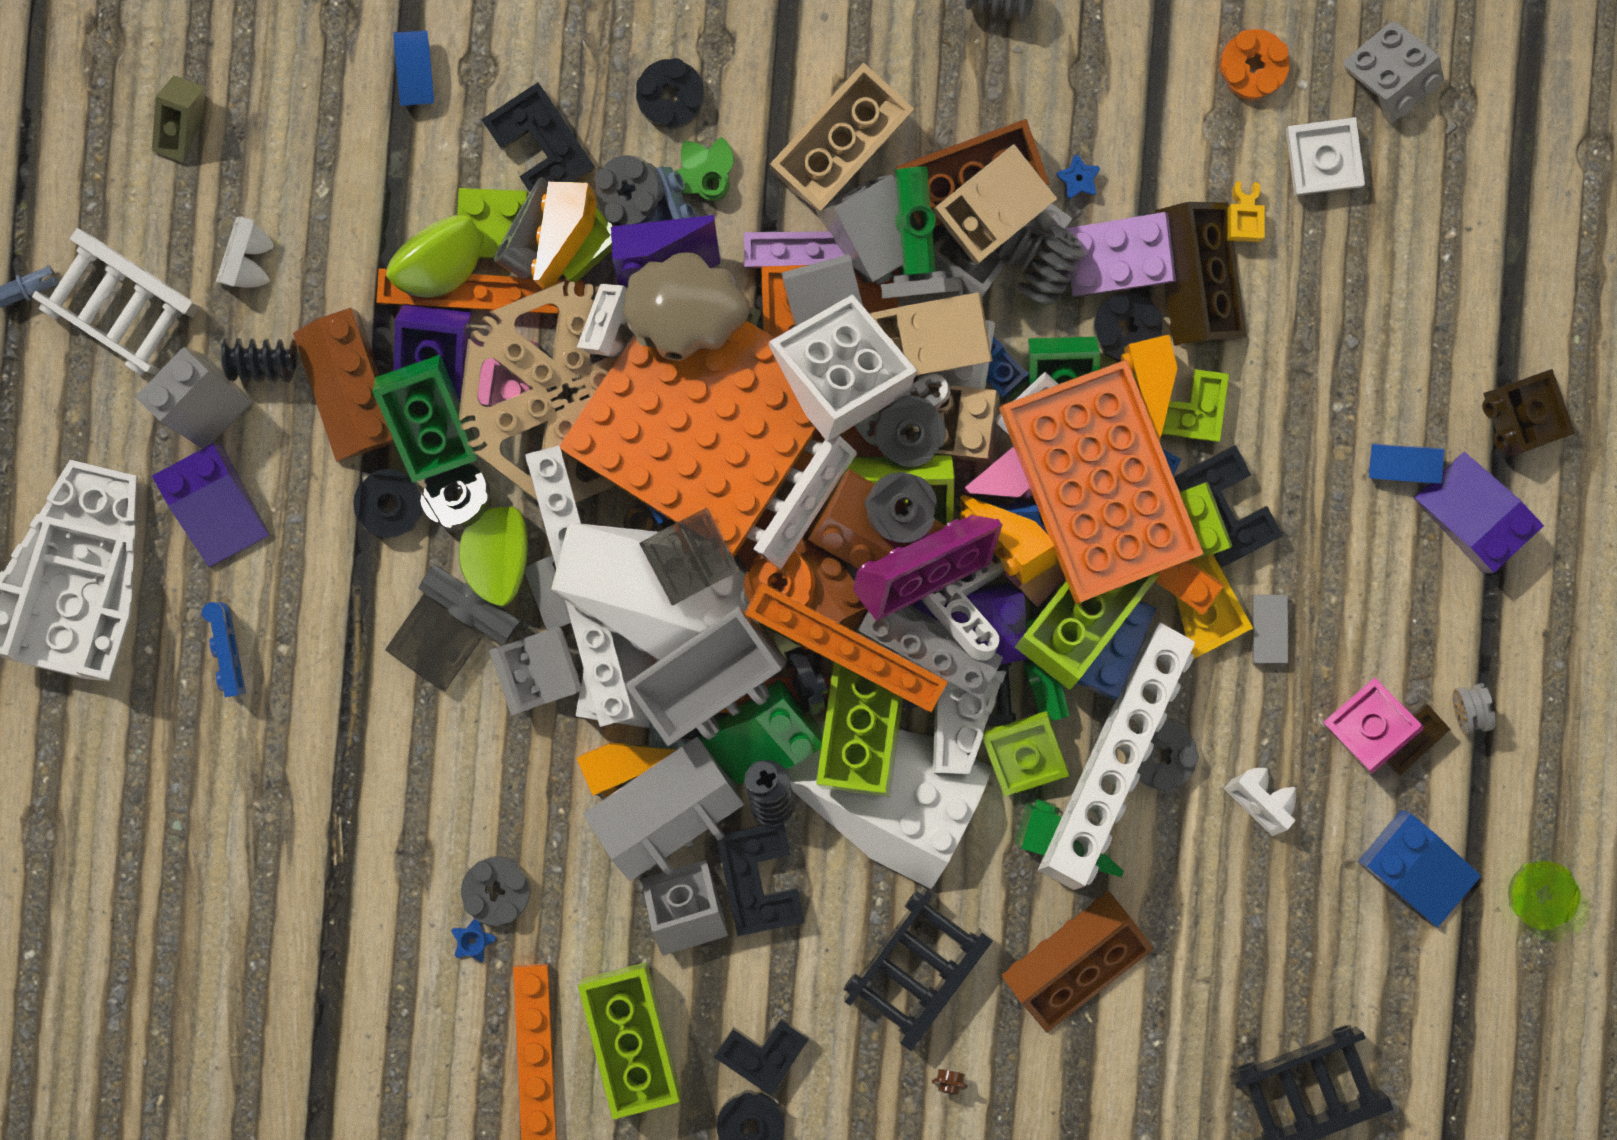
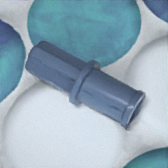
(25, 286)

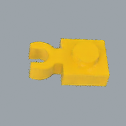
(1245, 218)

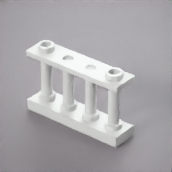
(145, 287)
(804, 500)

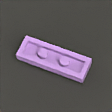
(788, 248)

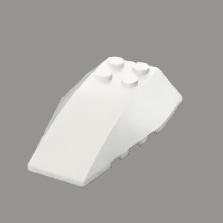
(73, 576)
(612, 580)
(920, 820)

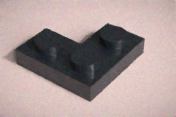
(766, 1063)

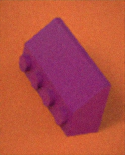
(927, 565)

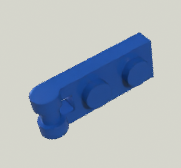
(224, 647)

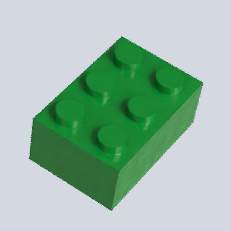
(424, 418)

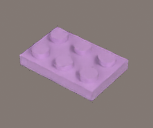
(1124, 255)

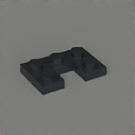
(536, 114)
(1246, 533)
(750, 906)

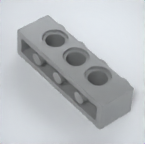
(932, 647)

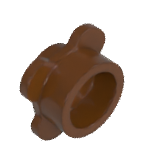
(950, 1081)

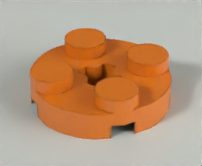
(1272, 54)
(796, 571)

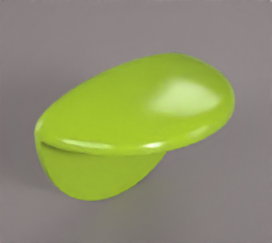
(436, 258)
(495, 554)

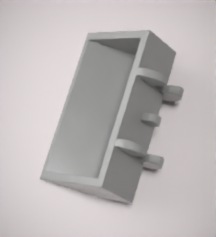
(707, 676)
(664, 810)

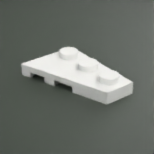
(960, 726)

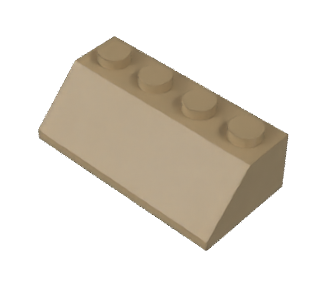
(841, 138)

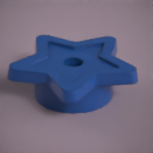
(1074, 186)
(465, 947)

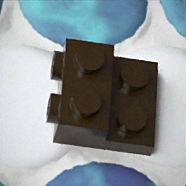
(1527, 413)

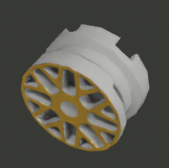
(1473, 709)

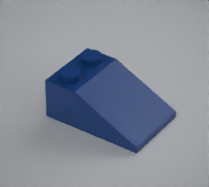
(1419, 867)

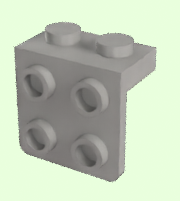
(1396, 69)
(933, 288)
(535, 670)

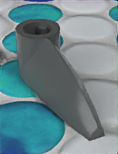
(520, 244)

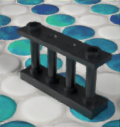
(931, 999)
(1337, 1113)

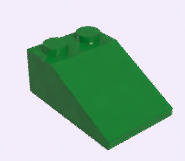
(1062, 357)
(770, 731)
(1038, 829)

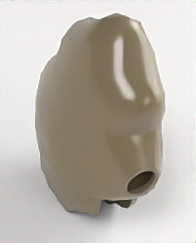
(683, 306)

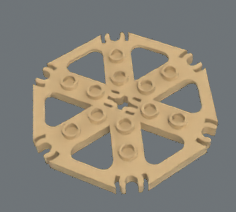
(538, 373)

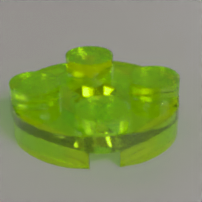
(1560, 884)

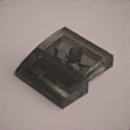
(689, 556)
(433, 643)

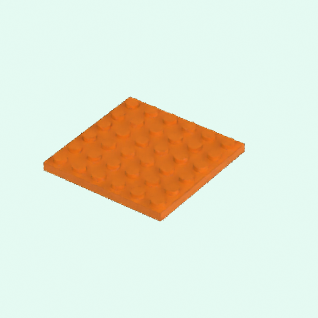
(696, 431)

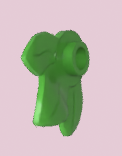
(705, 164)

